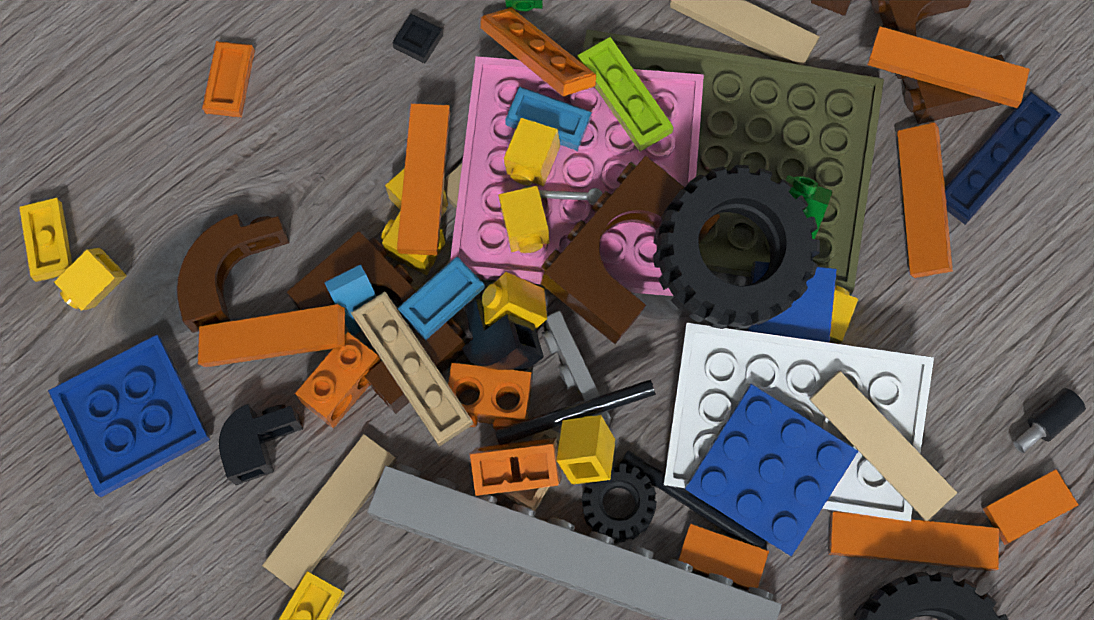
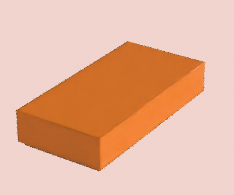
(228, 79)
(1030, 506)
(723, 556)

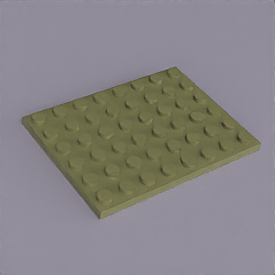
(780, 121)

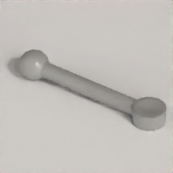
(592, 196)

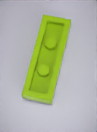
(626, 95)

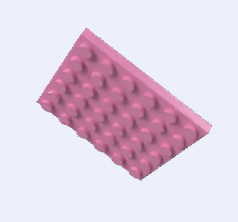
(601, 157)

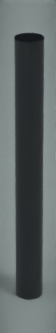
(585, 408)
(691, 501)

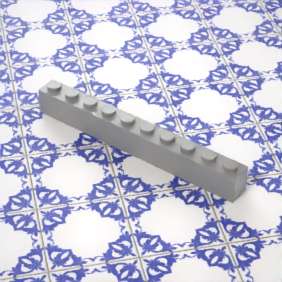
(559, 553)

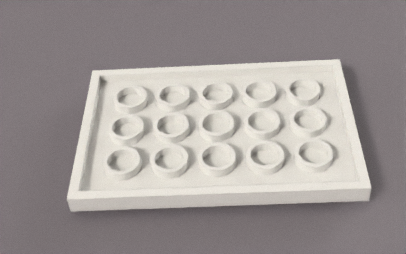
(723, 363)

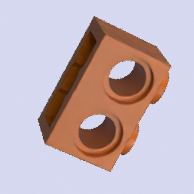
(338, 381)
(491, 386)
(515, 466)

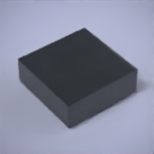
(417, 38)

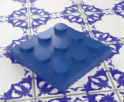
(128, 415)
(771, 469)

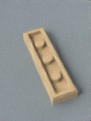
(752, 27)
(412, 369)
(882, 446)
(329, 512)

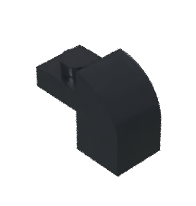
(504, 345)
(244, 439)

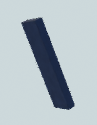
(999, 157)

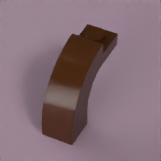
(212, 258)

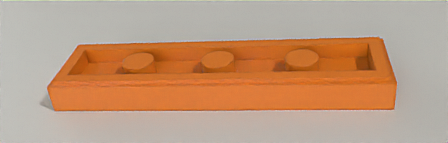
(538, 52)
(949, 67)
(423, 179)
(924, 201)
(272, 336)
(914, 541)

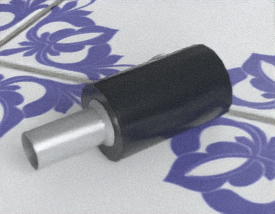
(1051, 419)

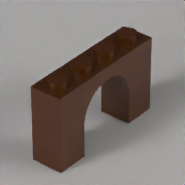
(925, 99)
(578, 272)
(311, 292)

